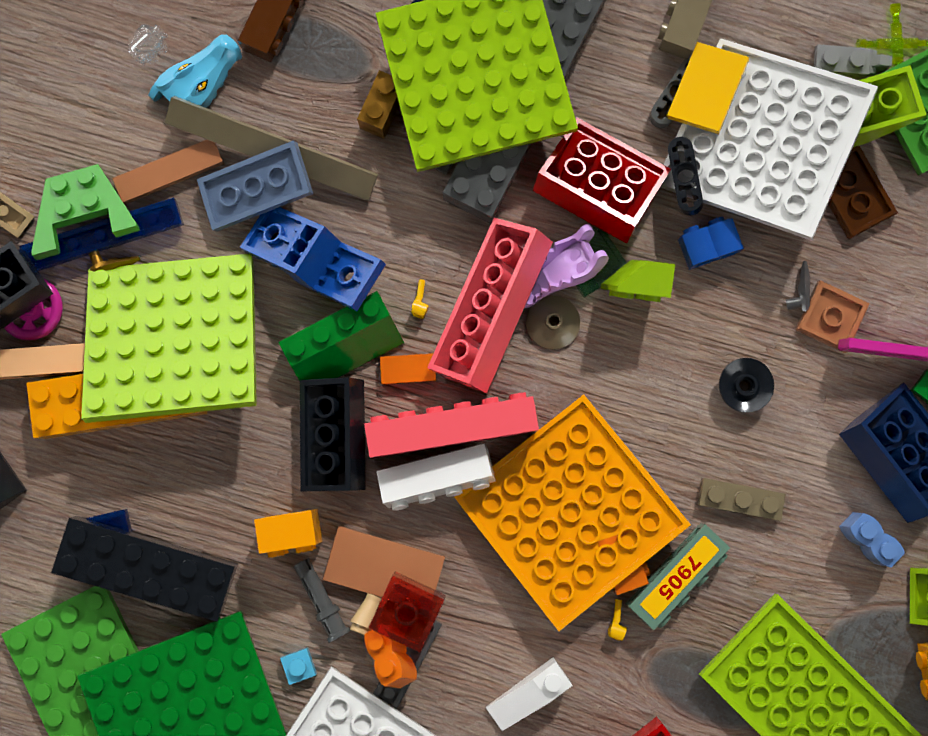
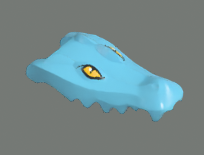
(199, 75)

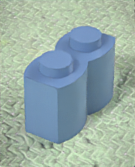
(873, 542)

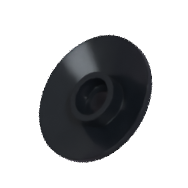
(759, 385)

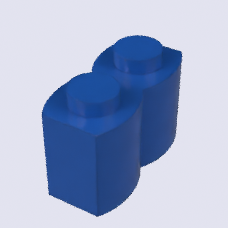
(710, 243)

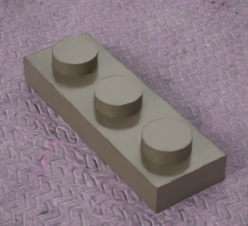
(741, 499)

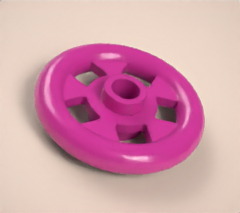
(51, 315)

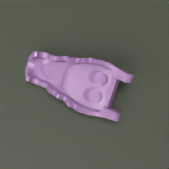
(568, 265)

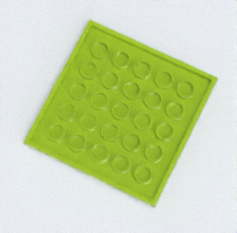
(474, 77)
(169, 338)

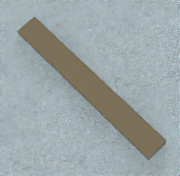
(255, 141)

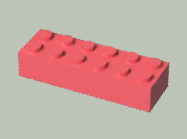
(490, 304)
(451, 427)

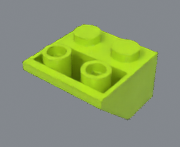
(644, 278)

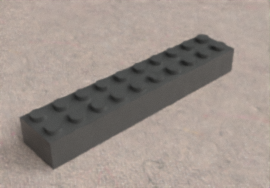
(483, 181)

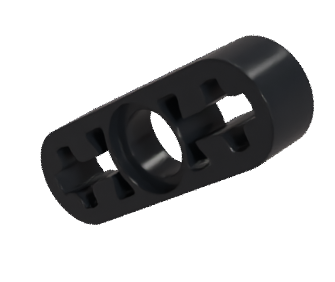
(696, 192)

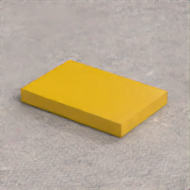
(708, 88)

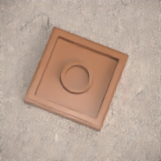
(832, 315)

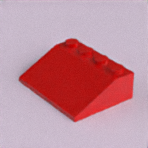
(601, 180)

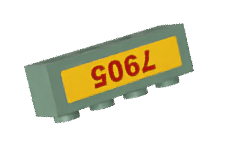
(678, 576)

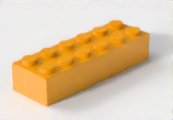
(58, 409)

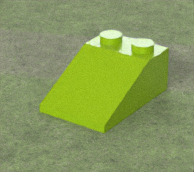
(893, 106)

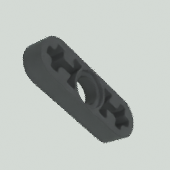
(660, 104)

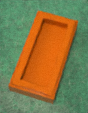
(406, 369)

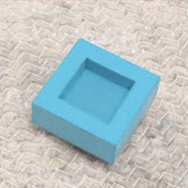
(298, 666)

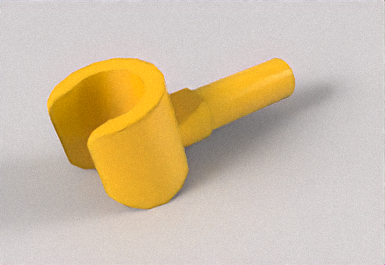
(418, 308)
(616, 630)

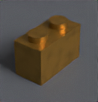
(379, 106)

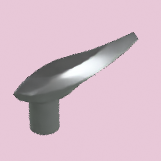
(803, 300)

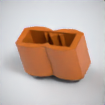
(391, 662)

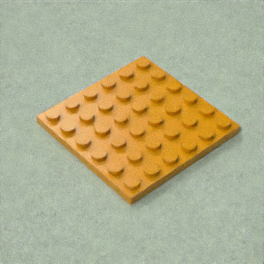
(562, 497)

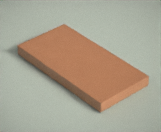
(370, 561)

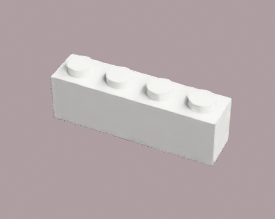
(435, 477)

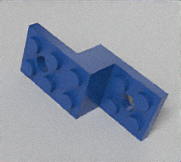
(313, 256)

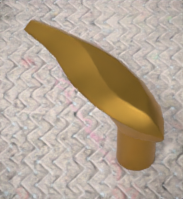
(99, 264)

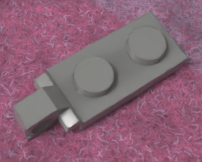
(850, 60)

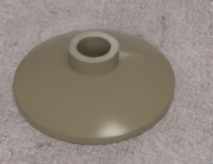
(553, 336)

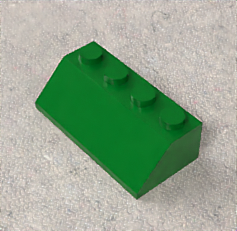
(342, 341)

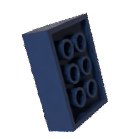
(893, 449)

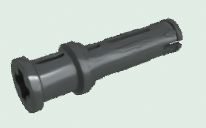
(327, 612)

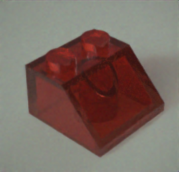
(407, 611)

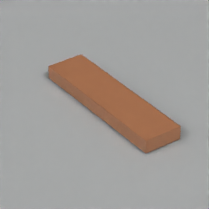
(168, 171)

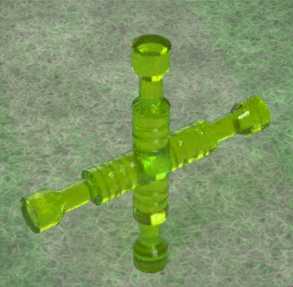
(896, 42)

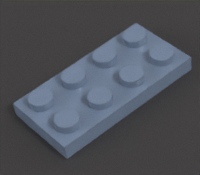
(255, 186)

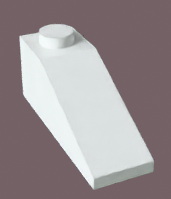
(529, 694)

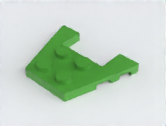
(75, 199)

